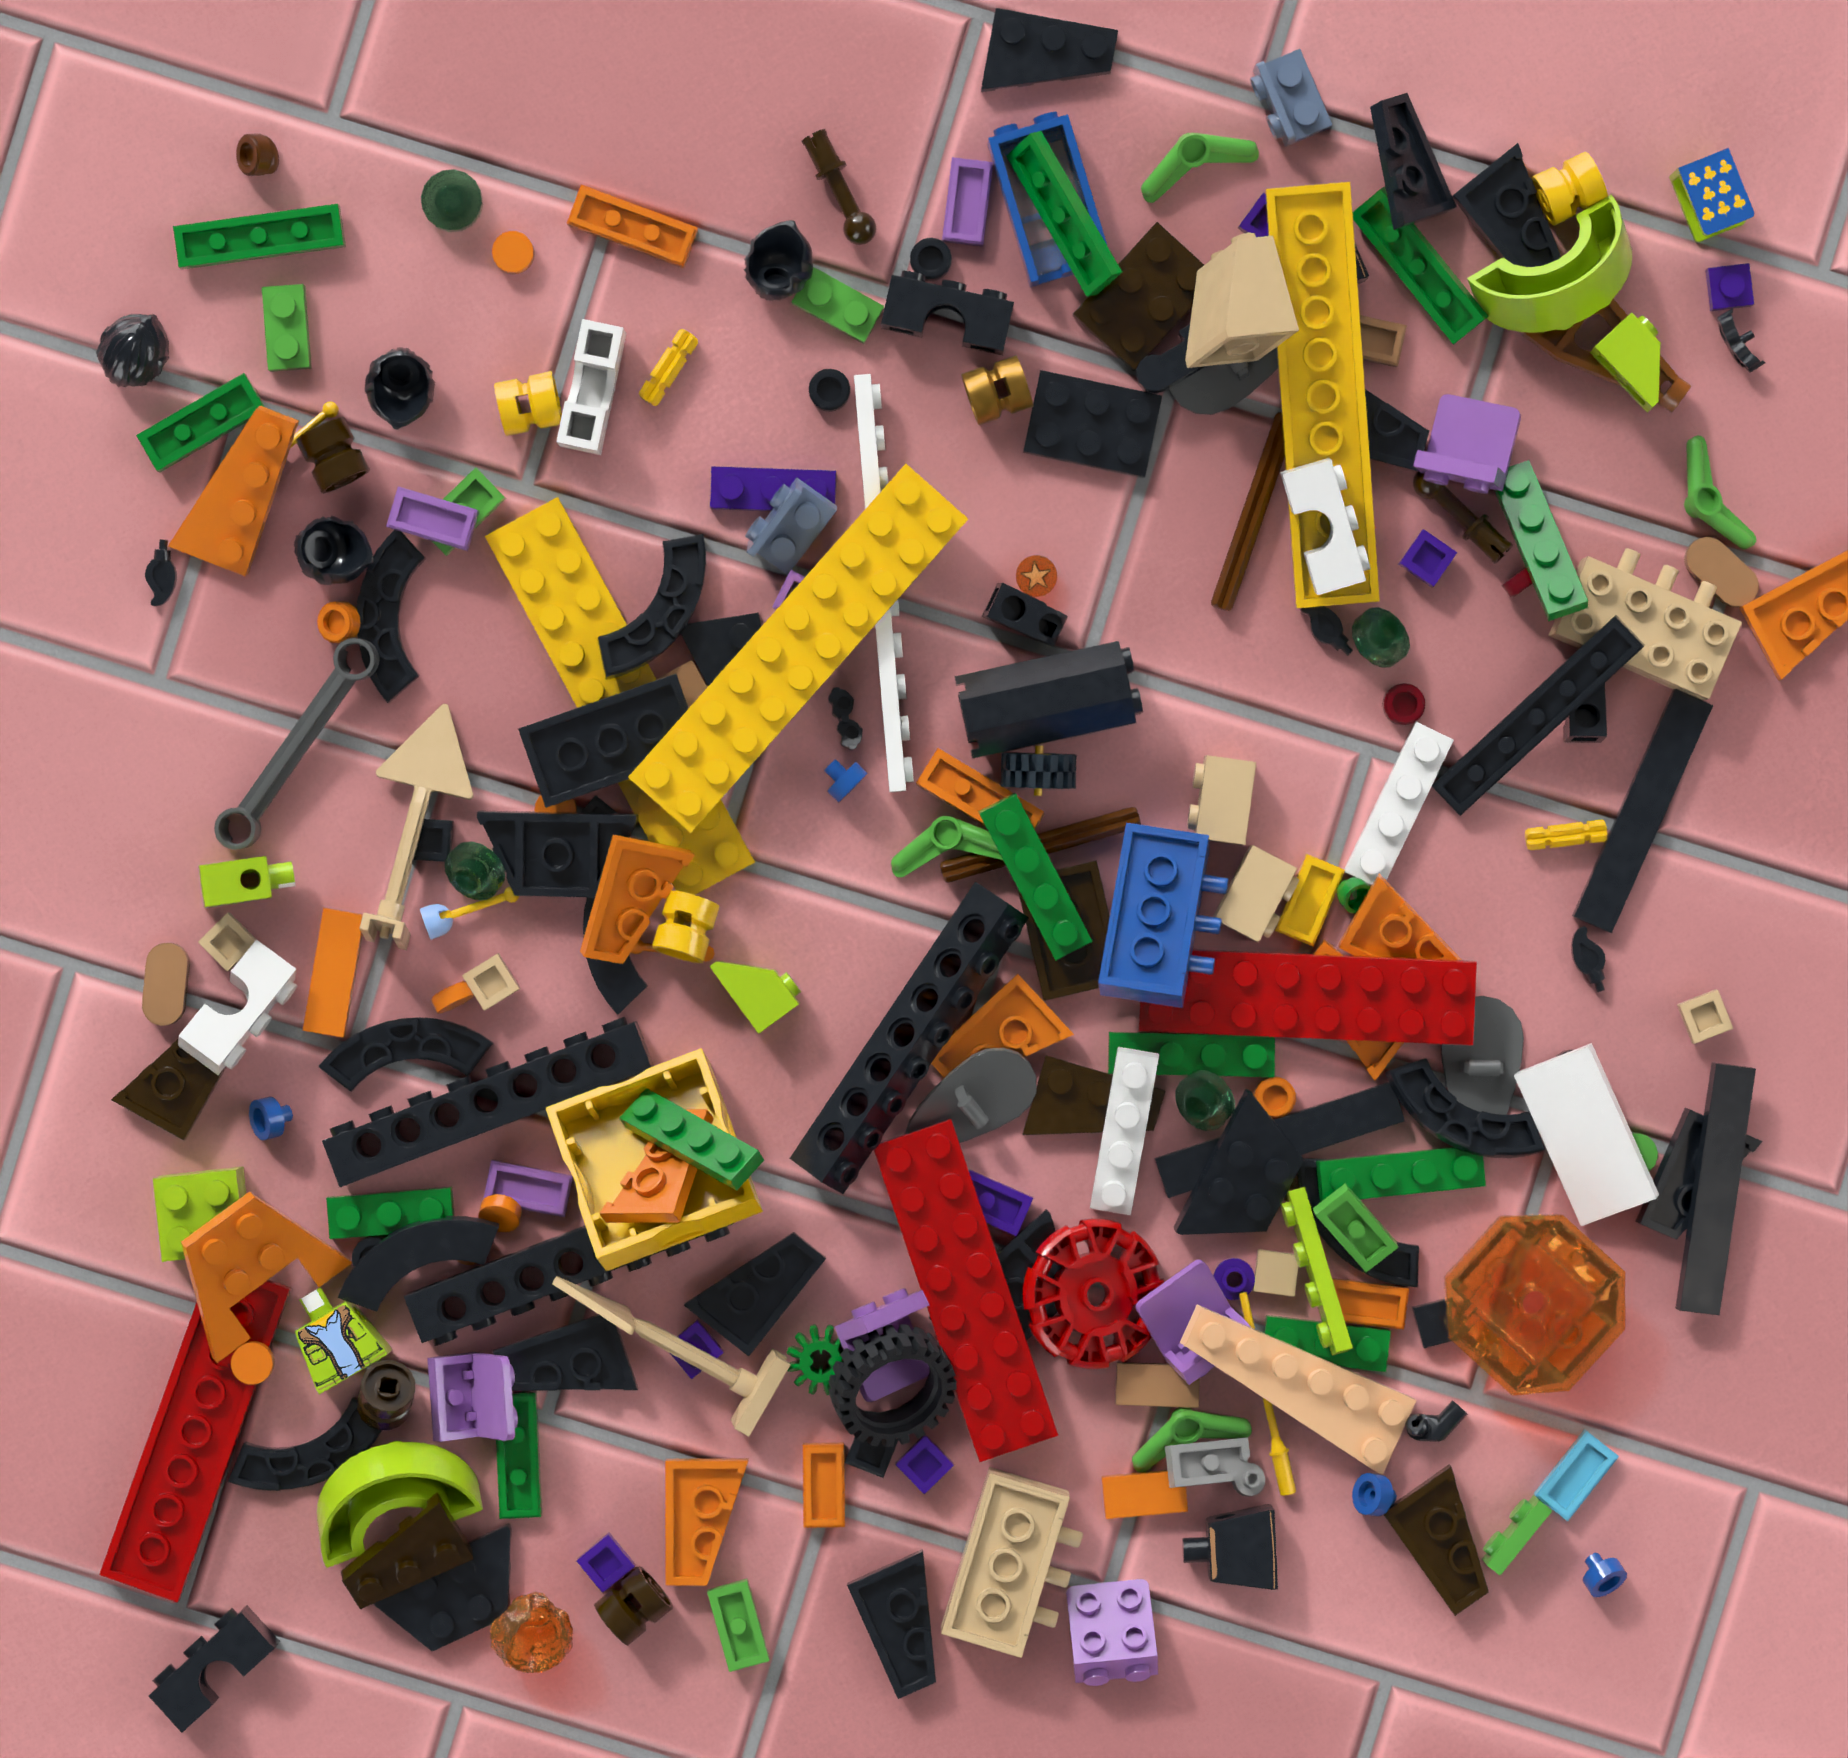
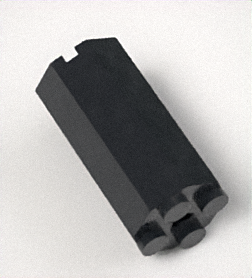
(1048, 699)

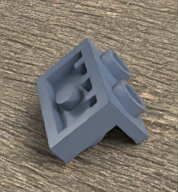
(1291, 98)
(791, 525)

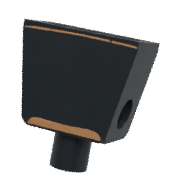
(1238, 1548)

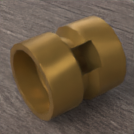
(983, 394)

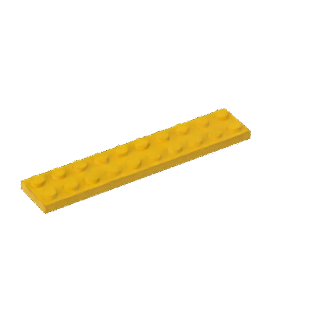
(1323, 371)
(569, 613)
(798, 648)

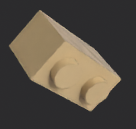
(1222, 799)
(1256, 893)

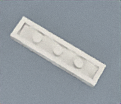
(1398, 804)
(1124, 1130)

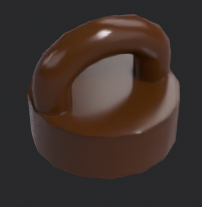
(257, 155)

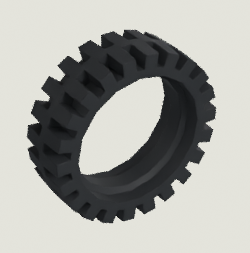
(912, 1415)

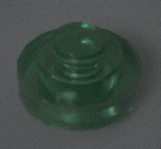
(452, 200)
(1380, 637)
(474, 870)
(1205, 1100)

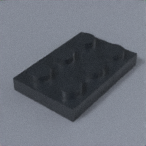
(1092, 424)

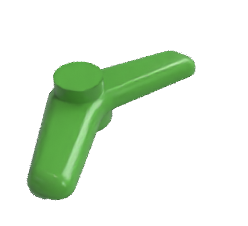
(1193, 151)
(1705, 499)
(941, 836)
(1186, 1428)

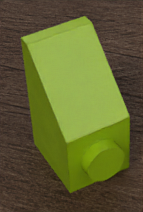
(1633, 358)
(758, 991)

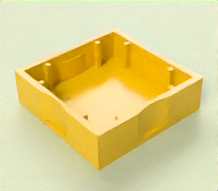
(603, 1151)

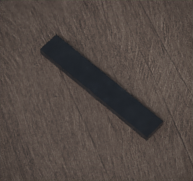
(1538, 715)
(1642, 810)
(1306, 1129)
(1715, 1188)

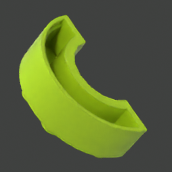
(1565, 289)
(386, 1480)

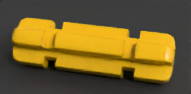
(668, 367)
(1566, 834)

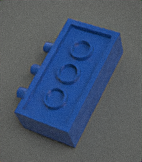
(1158, 916)

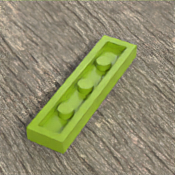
(1320, 1289)

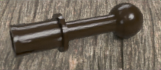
(858, 226)
(1478, 529)

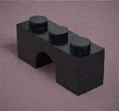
(914, 300)
(185, 1692)

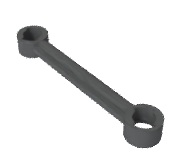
(296, 744)

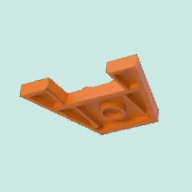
(242, 1252)

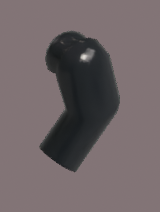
(1435, 1427)

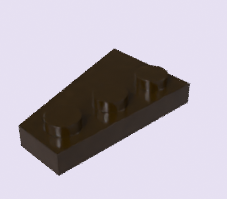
(170, 1091)
(1075, 1100)
(1439, 1538)
(413, 1554)

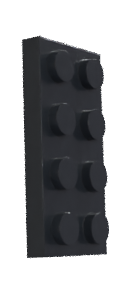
(601, 740)

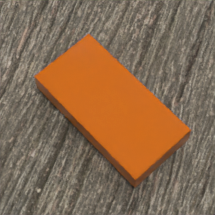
(1372, 1303)
(823, 1485)
(1141, 1495)

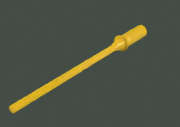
(1278, 1450)

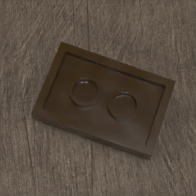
(1144, 299)
(1081, 968)

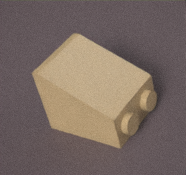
(1240, 305)

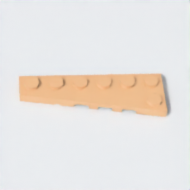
(1325, 1397)

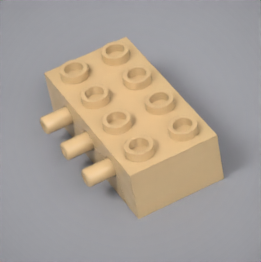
(1681, 636)
(1008, 1563)

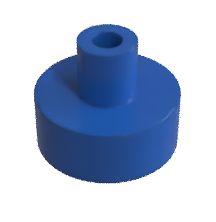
(844, 779)
(268, 1117)
(1373, 1494)
(1603, 1575)

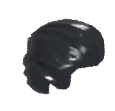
(779, 261)
(133, 350)
(399, 387)
(332, 551)

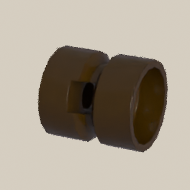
(332, 454)
(386, 1395)
(622, 1615)

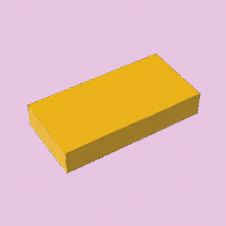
(1310, 901)

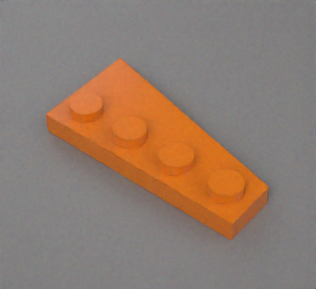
(237, 500)
(1800, 614)

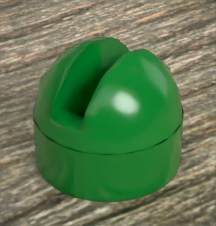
(1359, 890)

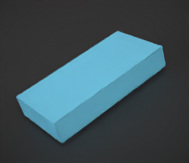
(1576, 1475)

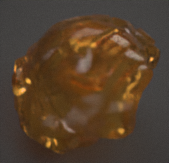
(532, 1634)

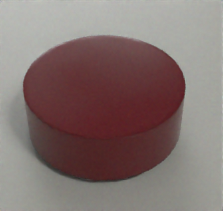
(1517, 583)
(1403, 704)

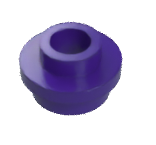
(1234, 1265)

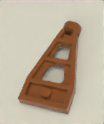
(1562, 347)

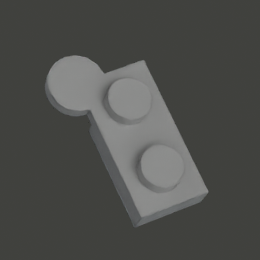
(1214, 1463)

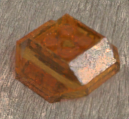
(1578, 1314)

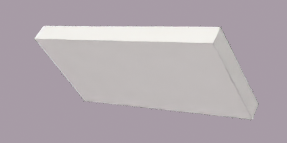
(1586, 1135)

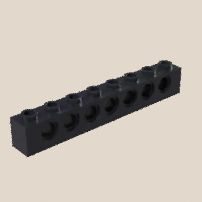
(909, 1038)
(353, 1164)
(428, 1302)

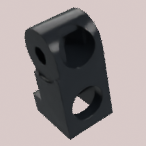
(1164, 371)
(1024, 614)
(1588, 721)

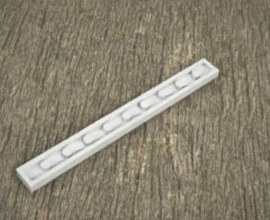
(888, 643)

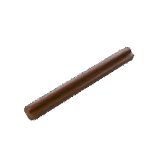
(1251, 518)
(1052, 840)

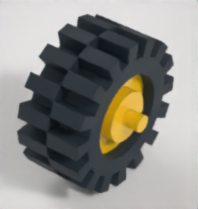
(1038, 770)

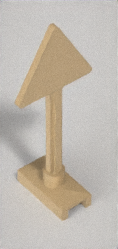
(429, 763)
(754, 1389)

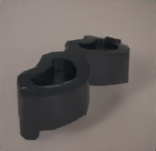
(1736, 343)
(842, 706)

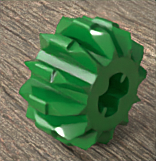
(806, 1358)

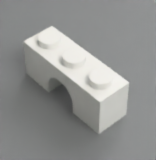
(592, 388)
(1338, 560)
(219, 1038)

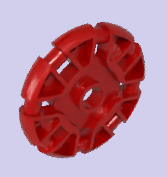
(1071, 1287)

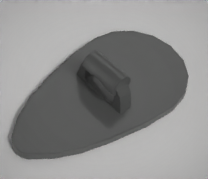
(1224, 385)
(1484, 1072)
(979, 1094)

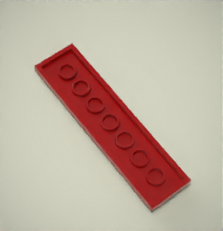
(1324, 998)
(965, 1290)
(187, 1454)

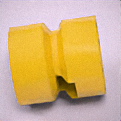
(1572, 187)
(542, 399)
(680, 940)

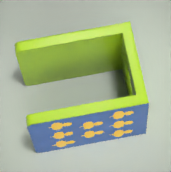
(1711, 195)

